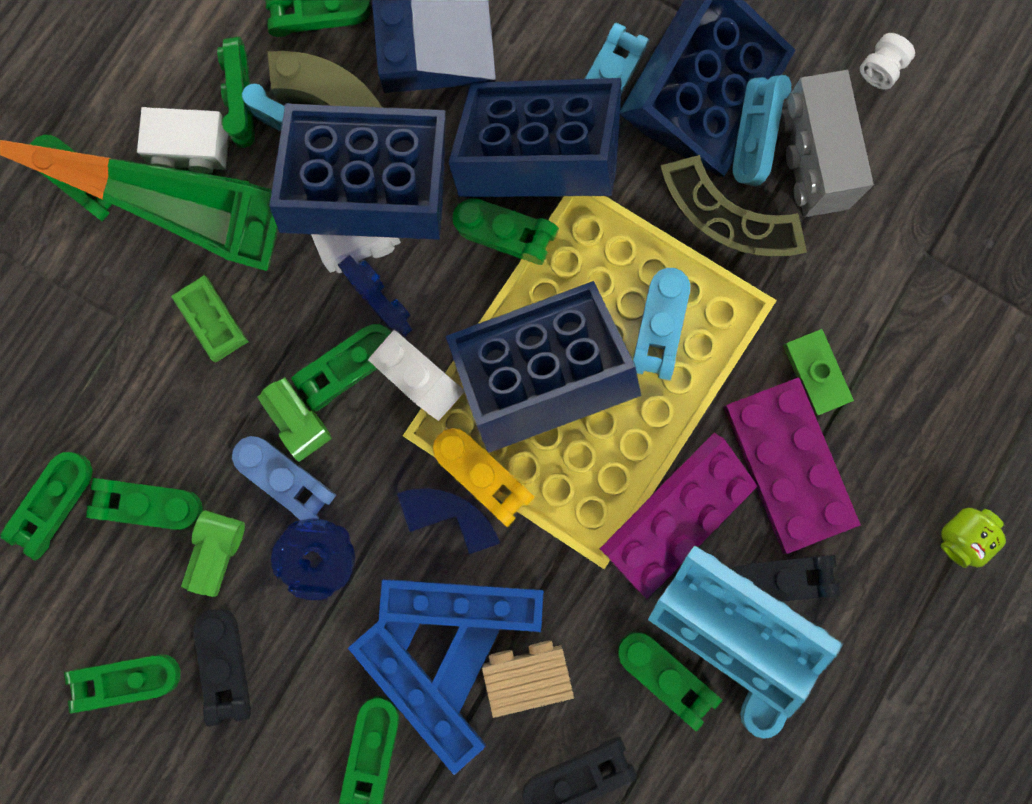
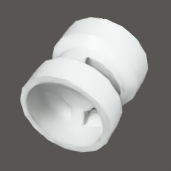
(890, 55)

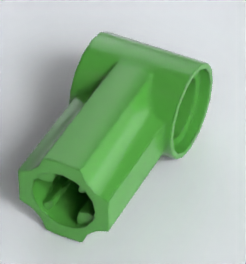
(300, 428)
(214, 541)

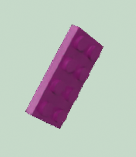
(791, 466)
(679, 515)

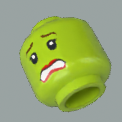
(973, 537)

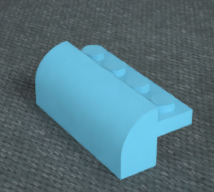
(744, 631)

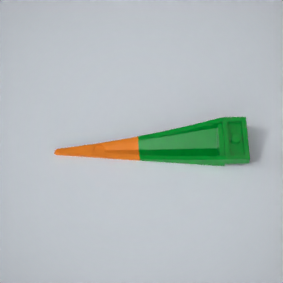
(203, 208)

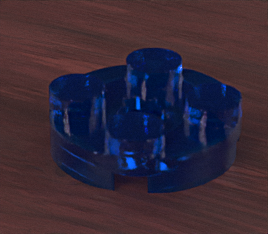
(329, 542)

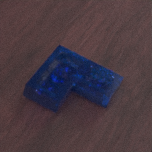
(367, 284)

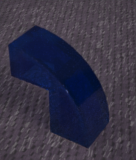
(432, 506)

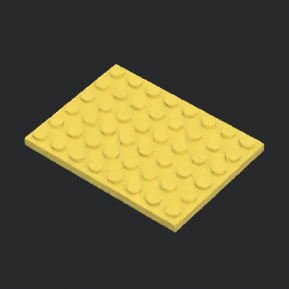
(609, 463)

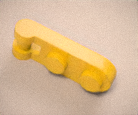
(480, 473)

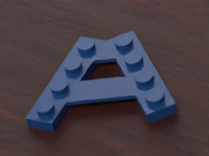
(436, 704)

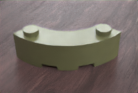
(315, 81)
(726, 221)

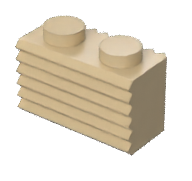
(526, 679)

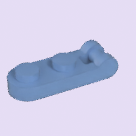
(280, 477)

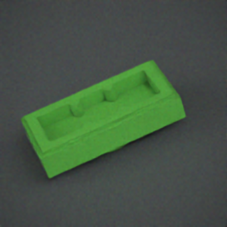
(209, 319)
(818, 372)

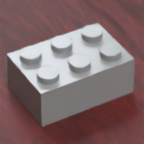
(825, 144)

